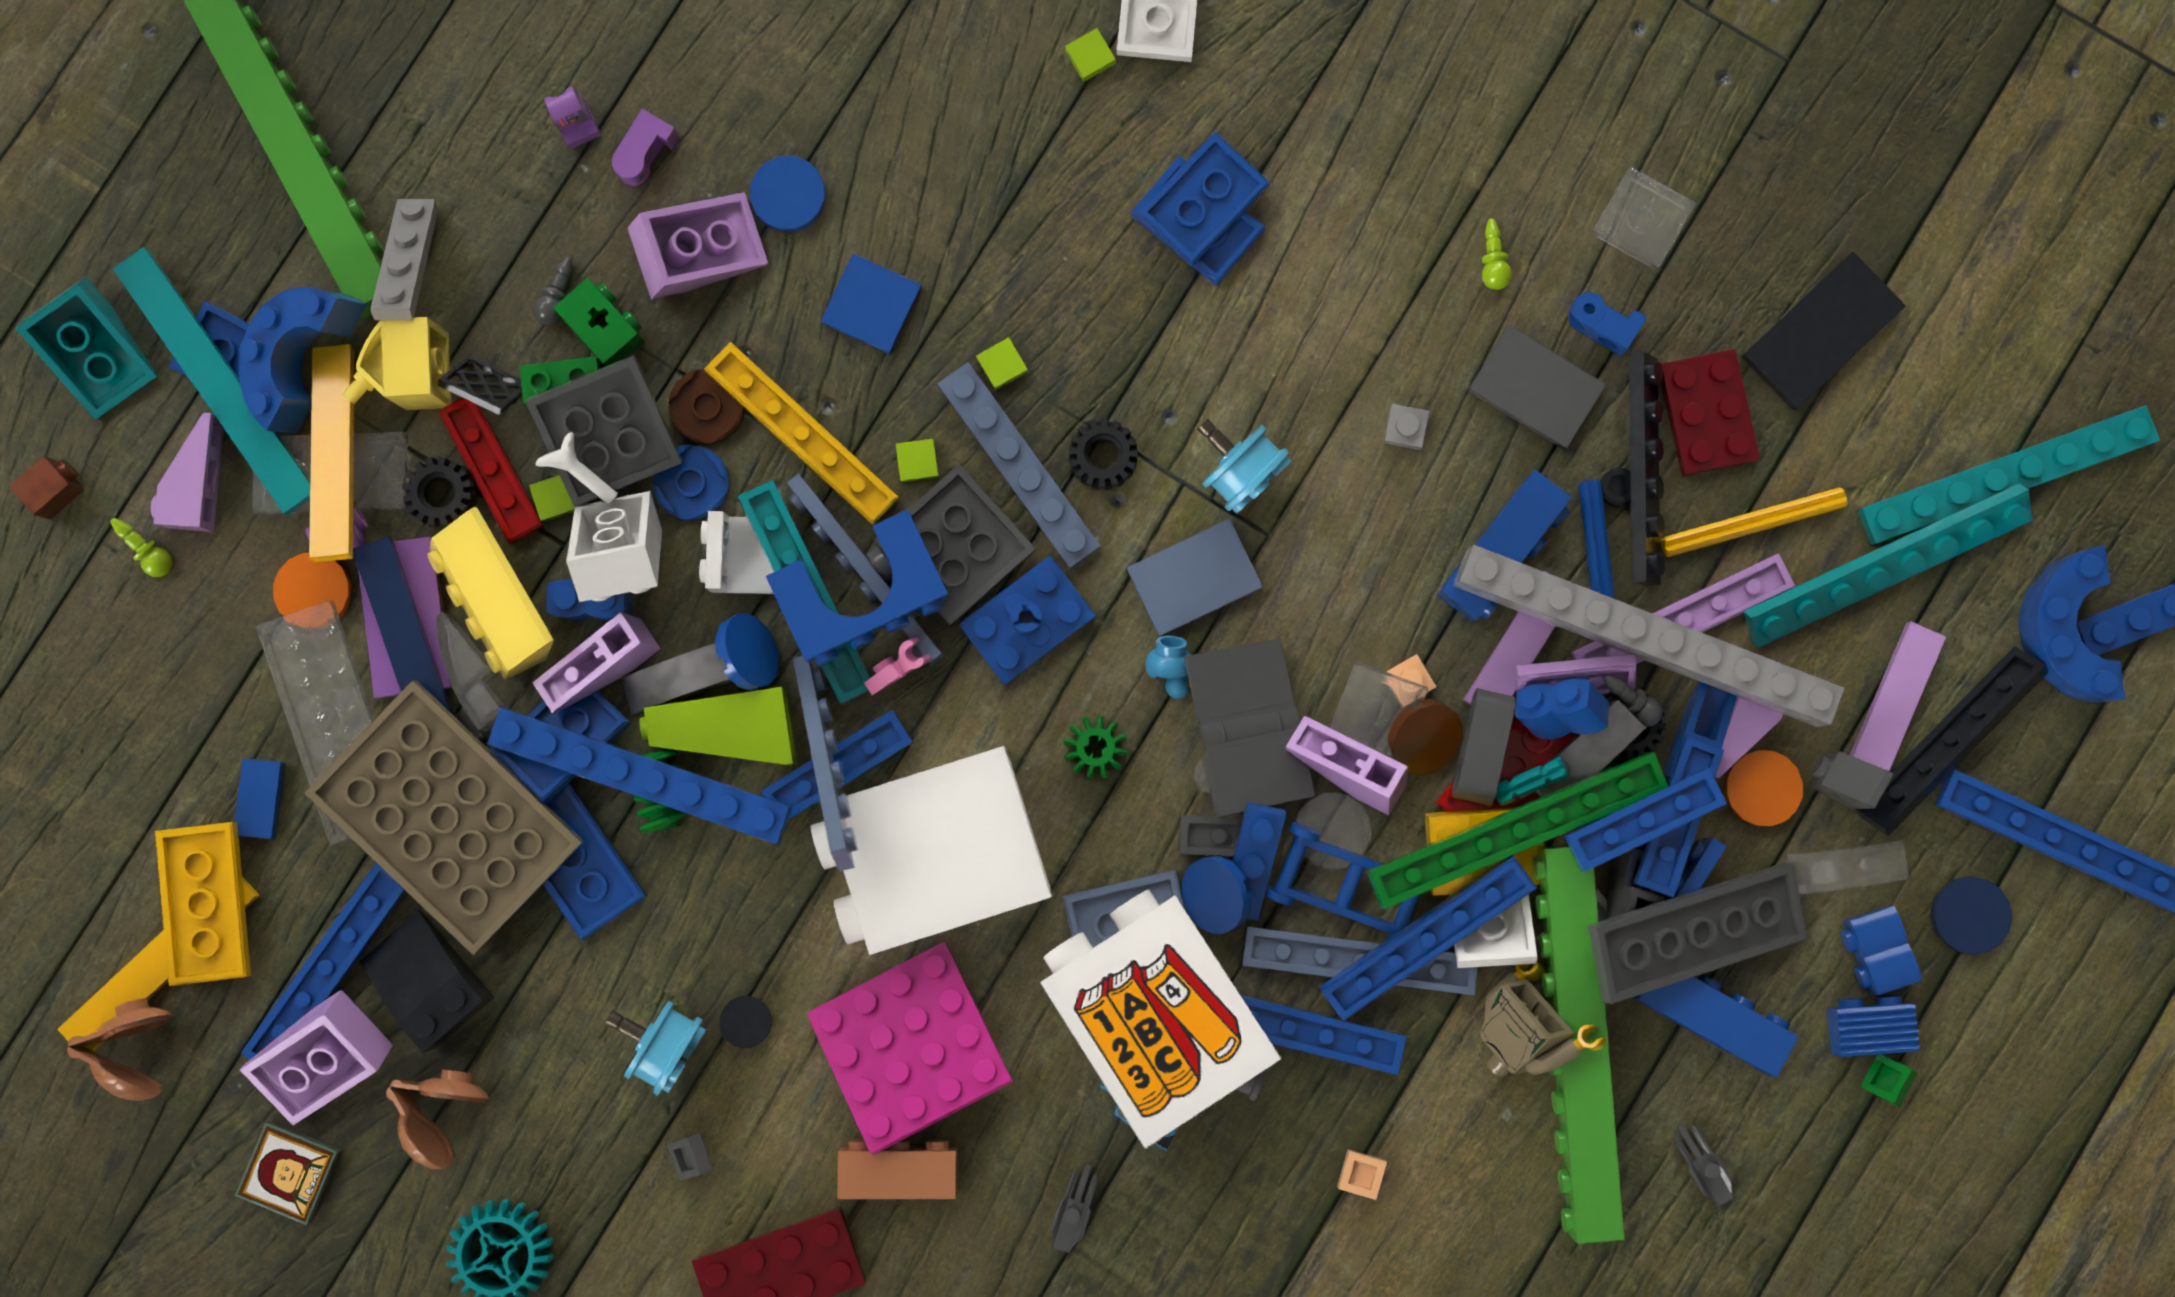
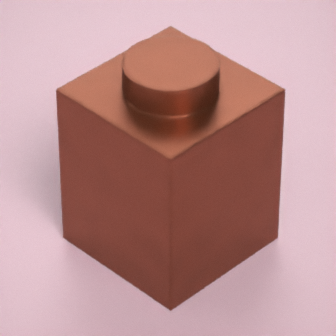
(47, 487)

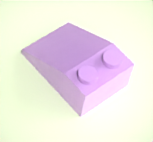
(696, 244)
(318, 1058)

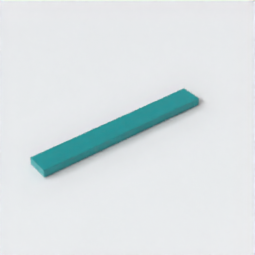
(213, 379)

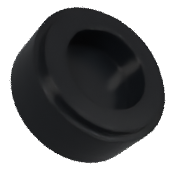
(1616, 487)

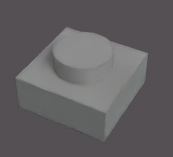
(1406, 426)

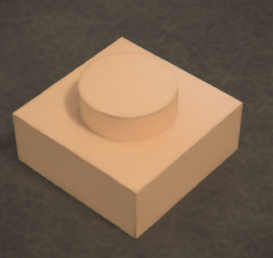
(1413, 670)
(1361, 1174)

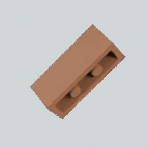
(898, 1171)

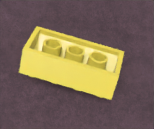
(490, 595)

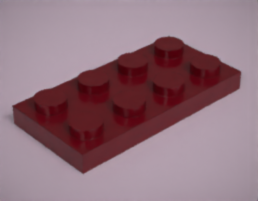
(793, 1261)

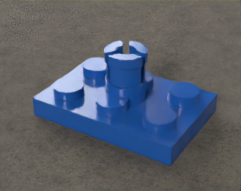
(1027, 620)

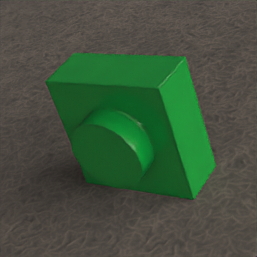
(1889, 1080)

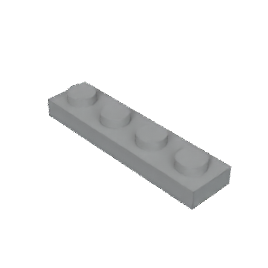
(404, 259)

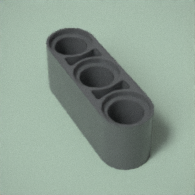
(1483, 747)

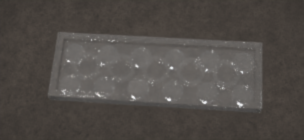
(317, 689)

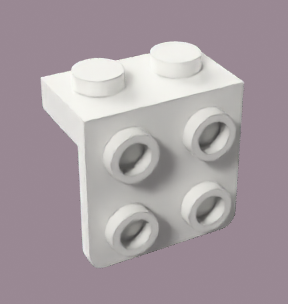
(732, 556)

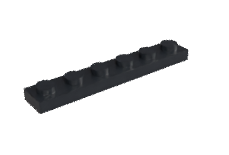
(1645, 482)
(1955, 738)

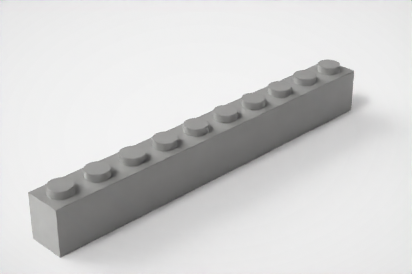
(1648, 636)

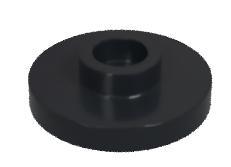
(745, 1021)

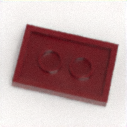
(1708, 413)

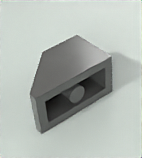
(1849, 780)

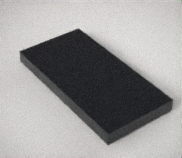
(1823, 331)

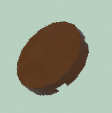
(704, 409)
(1425, 737)

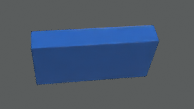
(259, 798)

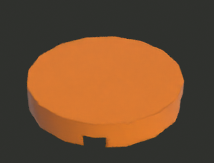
(306, 584)
(1763, 788)

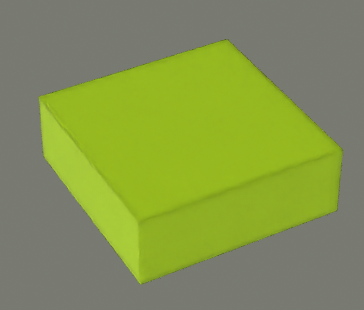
(1090, 54)
(1002, 363)
(917, 460)
(551, 499)

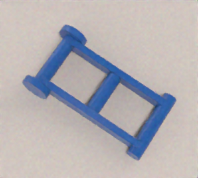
(1286, 894)

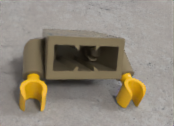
(1526, 1029)

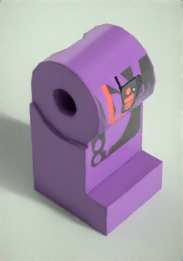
(572, 117)
(641, 147)

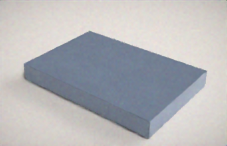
(1194, 577)
(1091, 909)

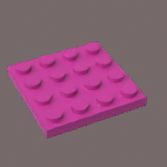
(909, 1048)

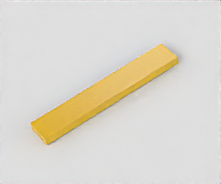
(801, 433)
(331, 454)
(135, 981)

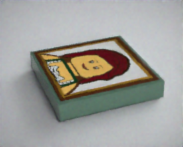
(288, 1172)

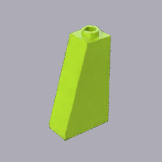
(732, 726)

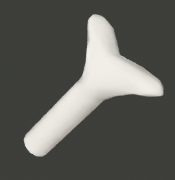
(566, 460)

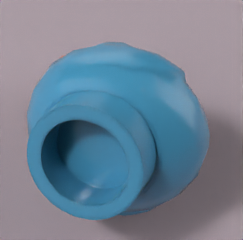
(1169, 663)

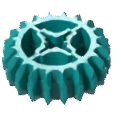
(494, 1238)

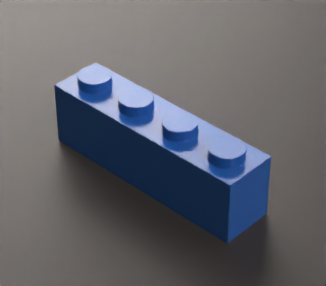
(1513, 534)
(1725, 1022)

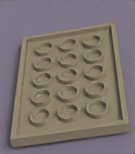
(444, 817)

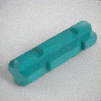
(1531, 781)

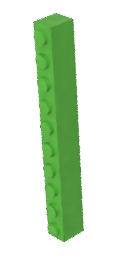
(291, 144)
(1584, 1084)

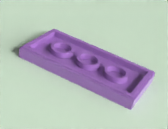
(428, 598)

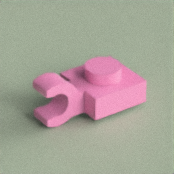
(890, 671)

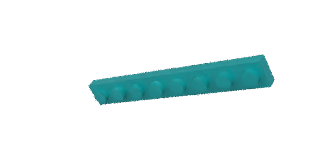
(2027, 467)
(1888, 565)

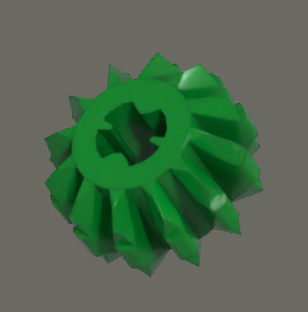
(1083, 742)

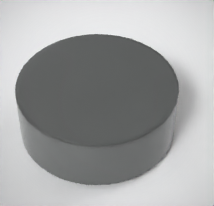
(880, 563)

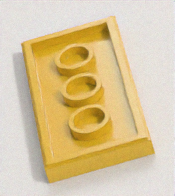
(203, 903)

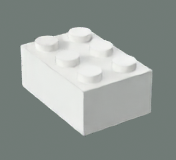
(615, 547)

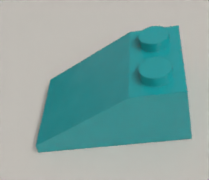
(87, 347)

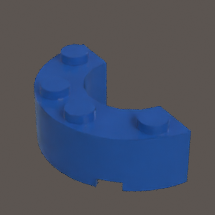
(275, 350)
(2051, 629)

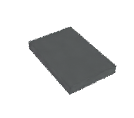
(1536, 387)

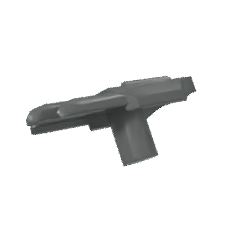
(1705, 1168)
(1072, 1213)

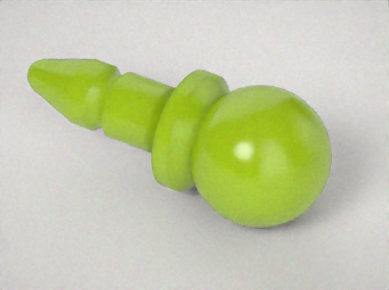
(1496, 272)
(153, 560)

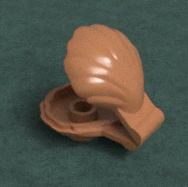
(116, 1078)
(416, 1132)

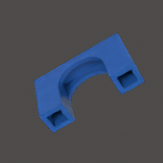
(913, 589)

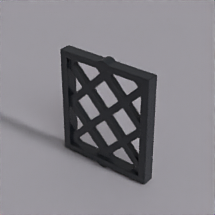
(486, 399)

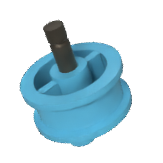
(1244, 466)
(659, 1046)

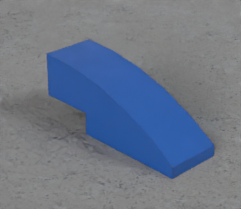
(1703, 719)

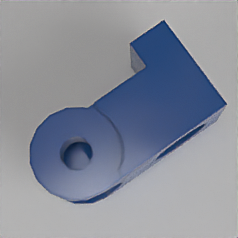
(1603, 324)

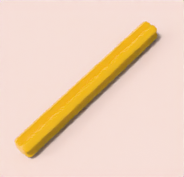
(1754, 522)

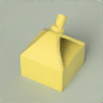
(404, 364)

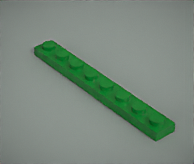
(1516, 830)

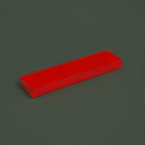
(491, 469)

